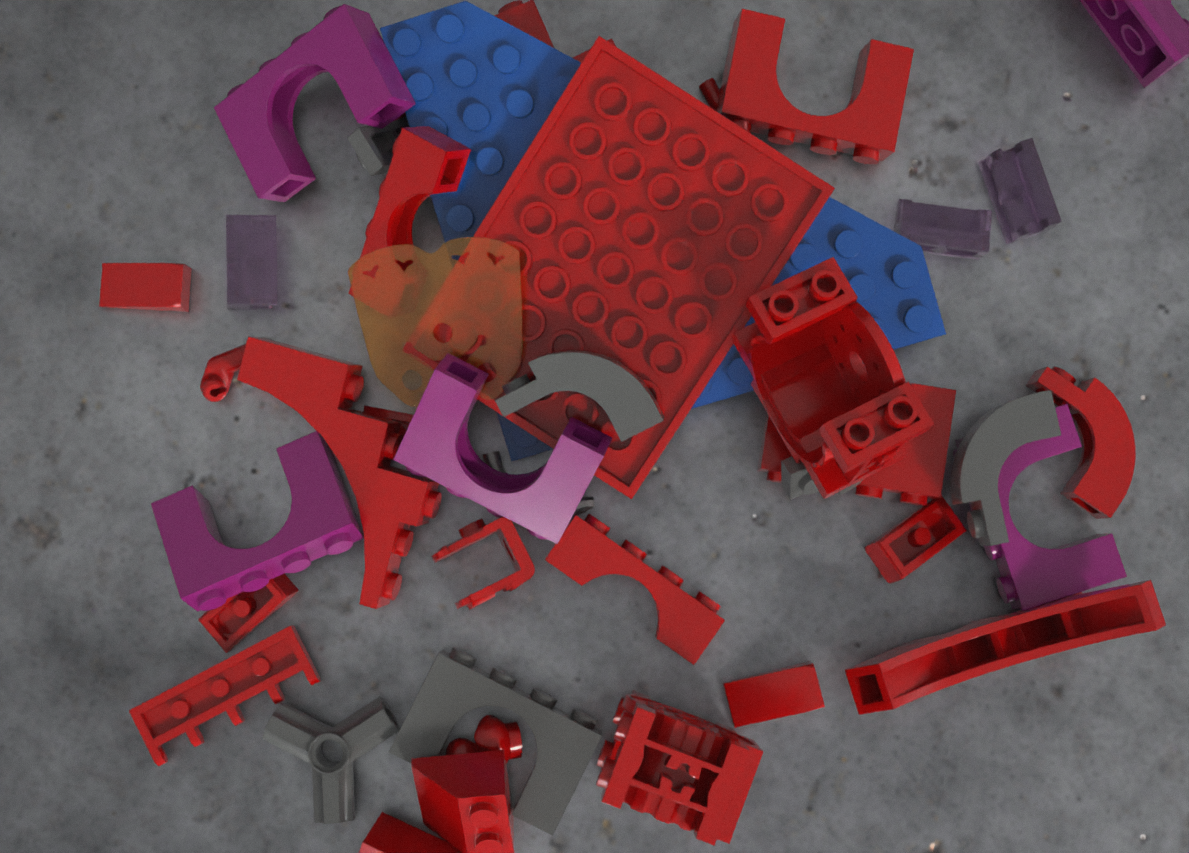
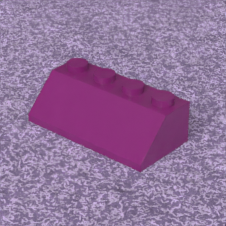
(1144, 33)

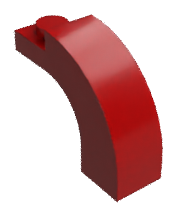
(1105, 436)

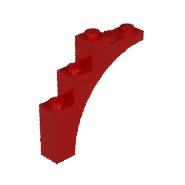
(364, 444)
(1000, 642)

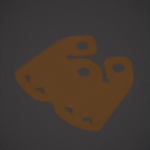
(437, 290)

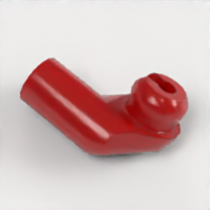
(220, 372)

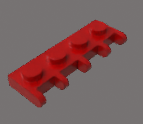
(222, 690)

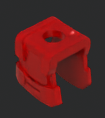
(513, 546)

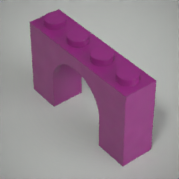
(261, 110)
(441, 450)
(317, 525)
(1040, 574)

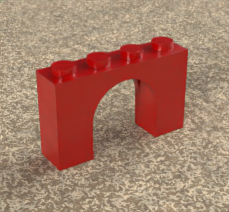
(756, 103)
(914, 477)

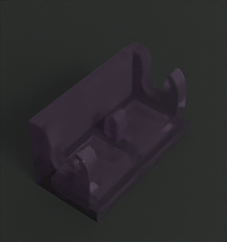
(1020, 191)
(945, 228)
(251, 262)

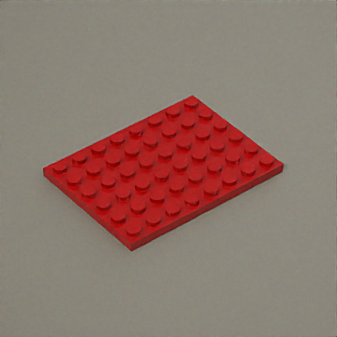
(640, 244)

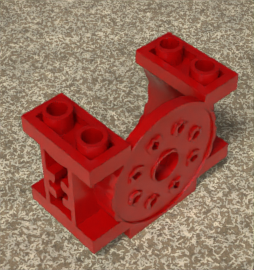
(813, 383)
(677, 767)

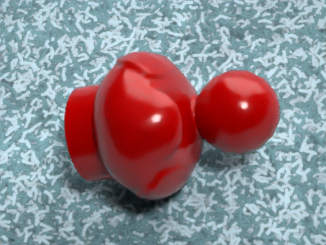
(491, 735)

